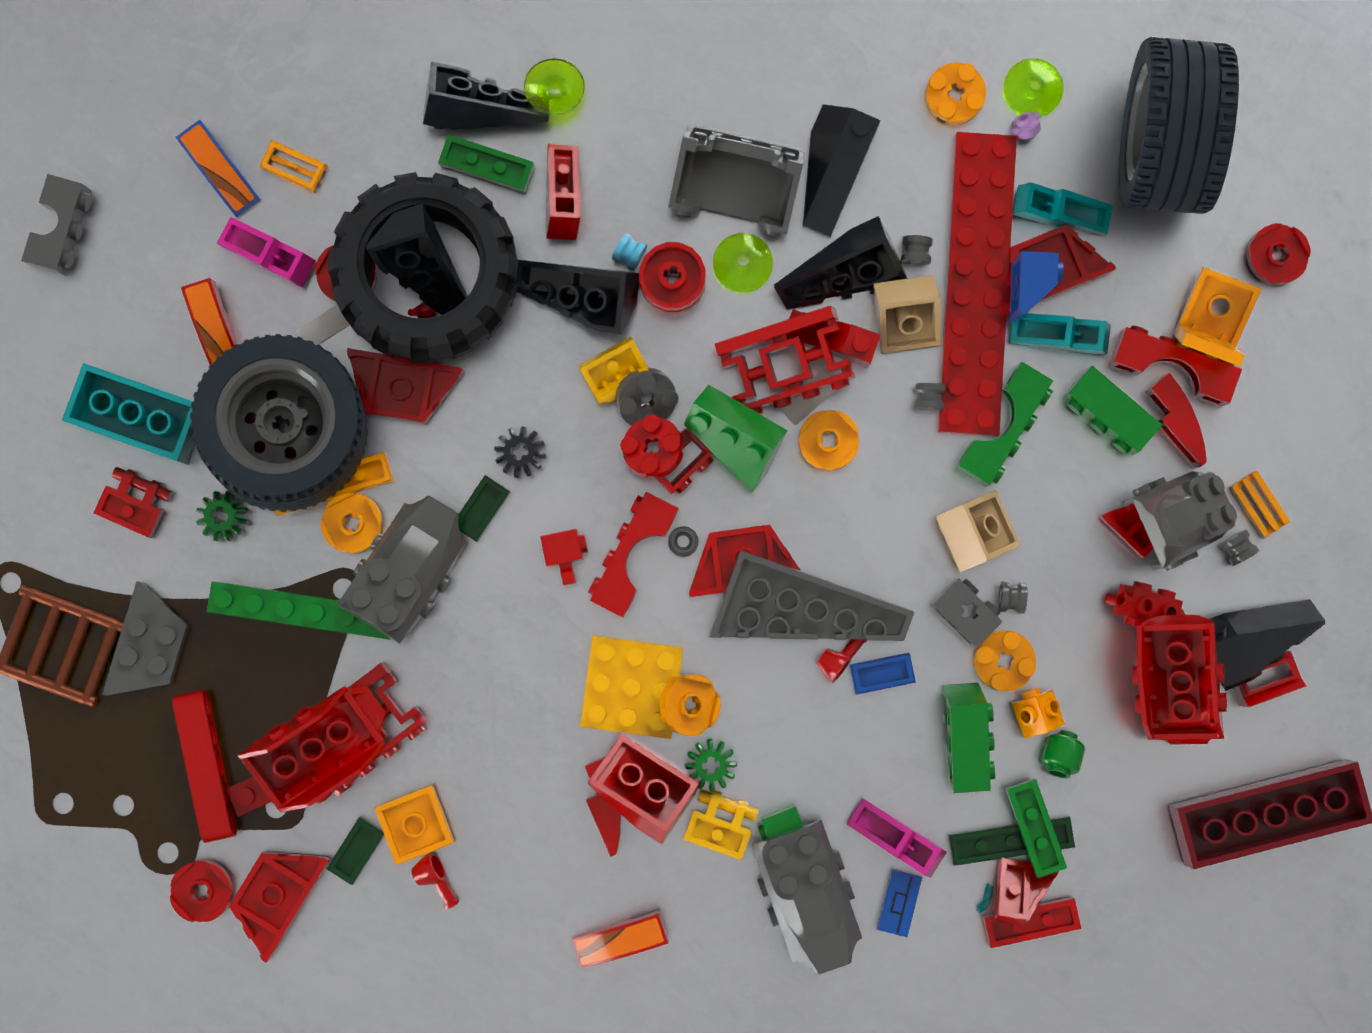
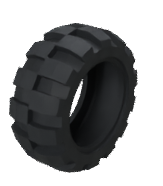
(439, 336)

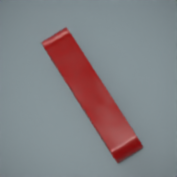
(204, 766)

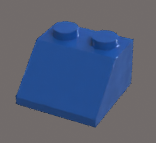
(1032, 279)

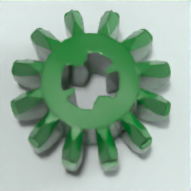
(213, 524)
(718, 771)

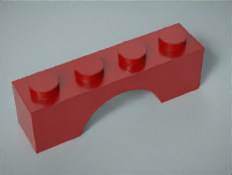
(1211, 378)
(650, 519)

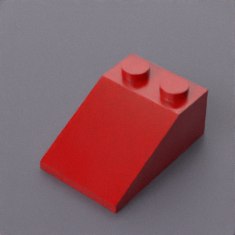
(643, 788)

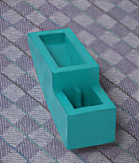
(1062, 208)
(1062, 333)

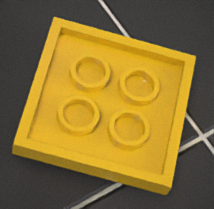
(627, 685)

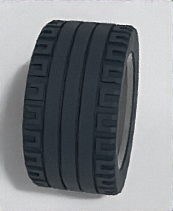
(1178, 125)
(239, 386)

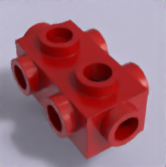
(1140, 604)

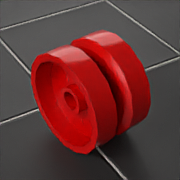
(670, 260)

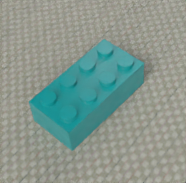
(131, 413)

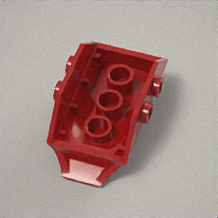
(1179, 680)
(318, 749)

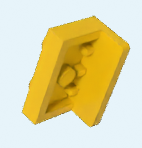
(609, 368)

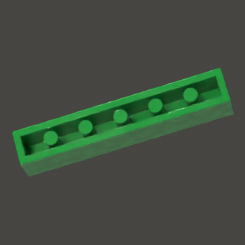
(285, 609)

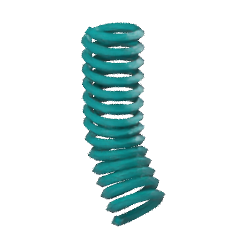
(982, 905)

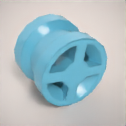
(629, 252)

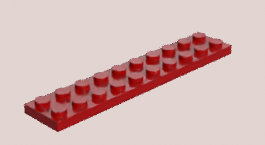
(977, 283)

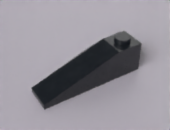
(464, 102)
(835, 158)
(843, 267)
(588, 295)
(1260, 635)

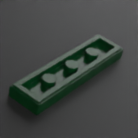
(1001, 842)

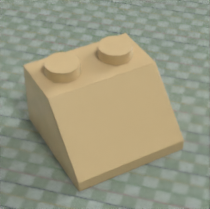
(908, 314)
(977, 531)

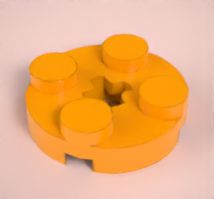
(941, 83)
(846, 440)
(336, 516)
(1000, 678)
(673, 707)

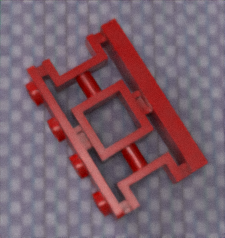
(778, 338)
(382, 672)

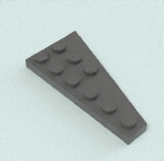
(787, 603)

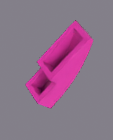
(266, 251)
(896, 838)

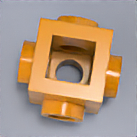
(1038, 712)

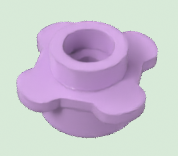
(1026, 125)

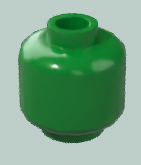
(1063, 754)

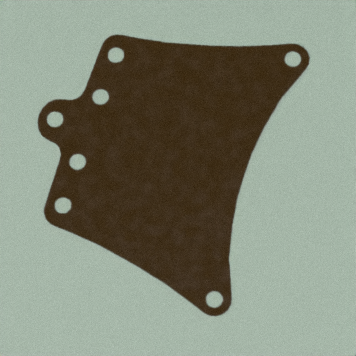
(130, 740)

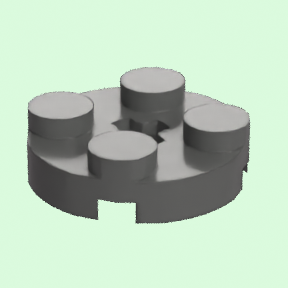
(645, 382)

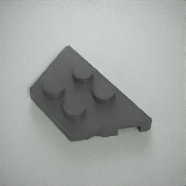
(147, 645)

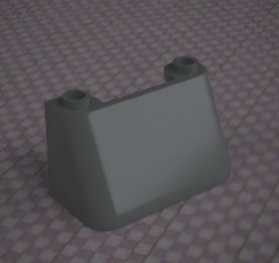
(736, 178)

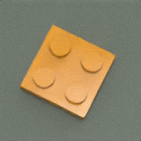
(414, 824)

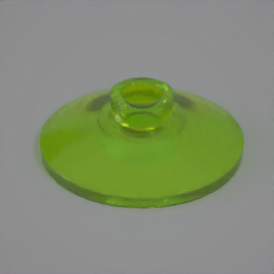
(550, 75)
(1022, 97)
(737, 277)

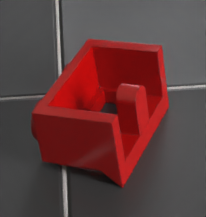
(701, 462)
(1292, 682)

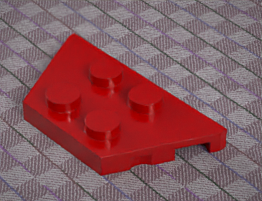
(1078, 257)
(399, 387)
(722, 552)
(274, 896)

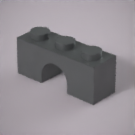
(55, 250)

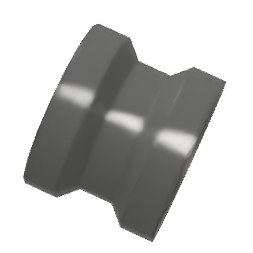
(916, 250)
(930, 396)
(1239, 547)
(1012, 597)

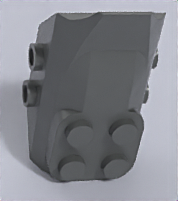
(1183, 515)
(406, 569)
(809, 897)

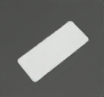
(323, 326)
(801, 408)

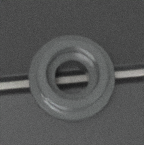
(683, 531)

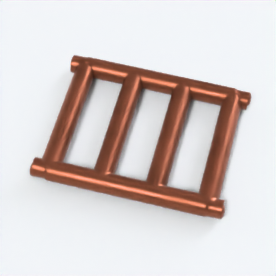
(57, 606)

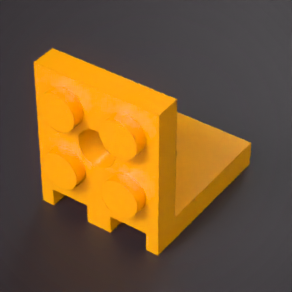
(1213, 332)

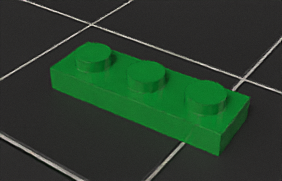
(486, 163)
(1036, 828)

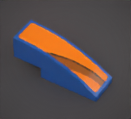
(218, 168)

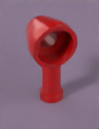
(834, 663)
(431, 871)

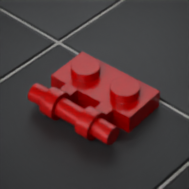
(129, 511)

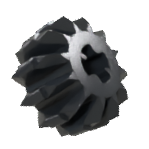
(514, 444)

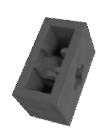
(971, 629)

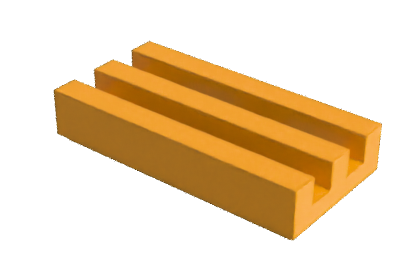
(316, 177)
(1270, 499)

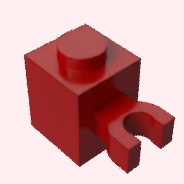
(562, 550)

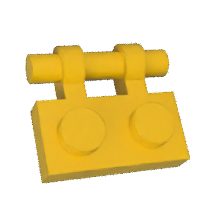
(716, 833)

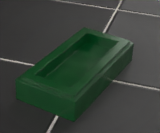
(482, 508)
(356, 850)

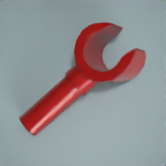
(422, 311)

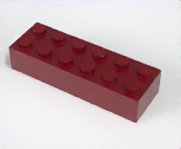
(1271, 813)

